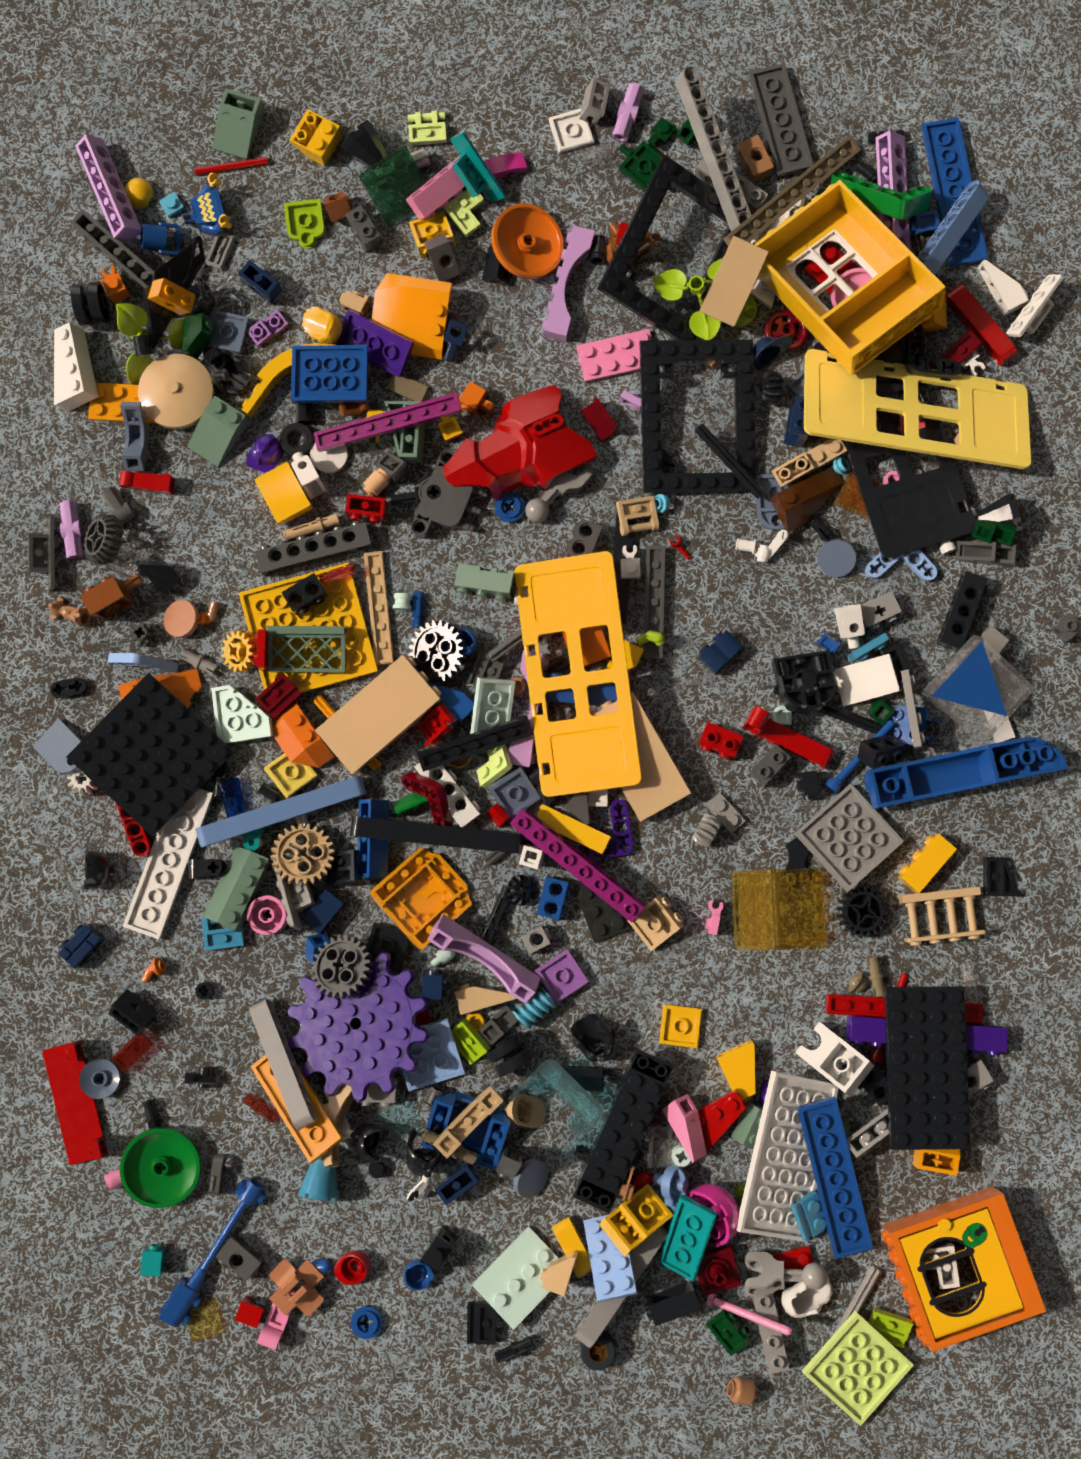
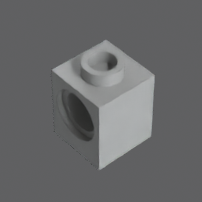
(527, 939)

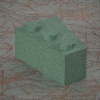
(408, 441)

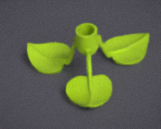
(671, 286)
(130, 323)

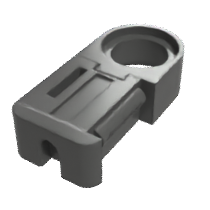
(217, 1173)

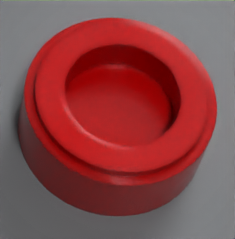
(642, 1179)

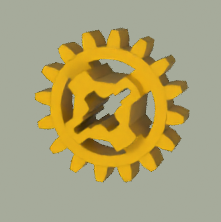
(239, 651)

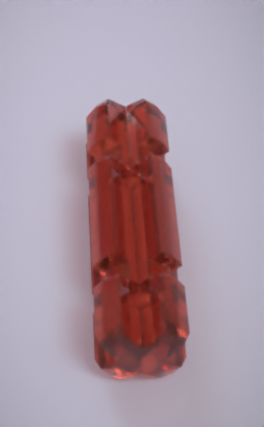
(337, 573)
(260, 1107)

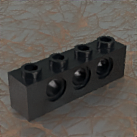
(967, 582)

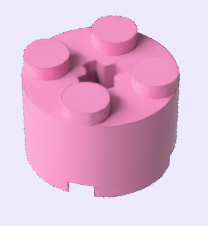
(258, 919)

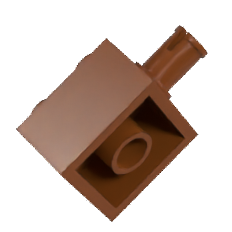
(110, 596)

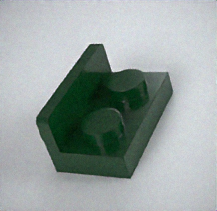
(730, 1331)

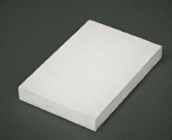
(867, 680)

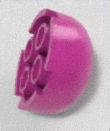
(725, 1205)

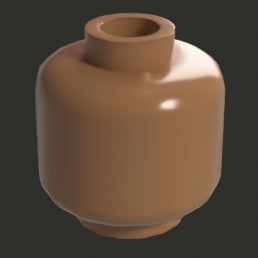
(742, 1391)

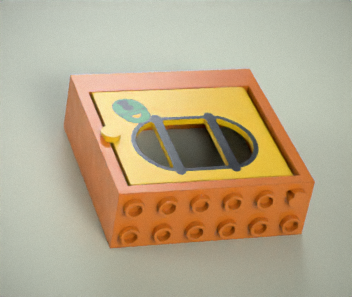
(998, 1300)

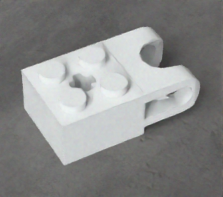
(830, 1058)

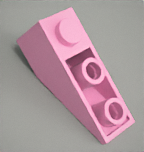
(686, 1125)

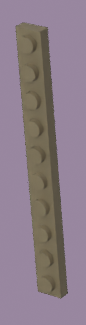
(795, 191)

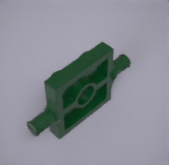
(639, 164)

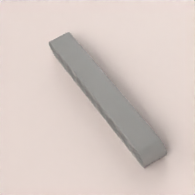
(710, 139)

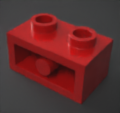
(367, 508)
(719, 740)

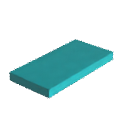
(688, 1237)

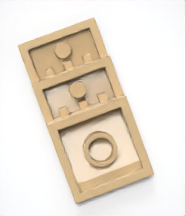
(733, 281)

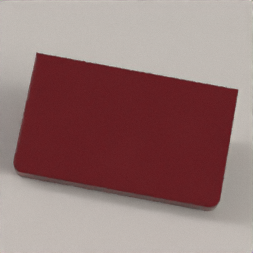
(599, 420)

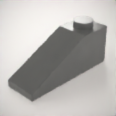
(509, 1163)

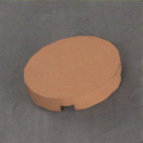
(181, 619)

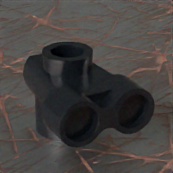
(203, 1077)

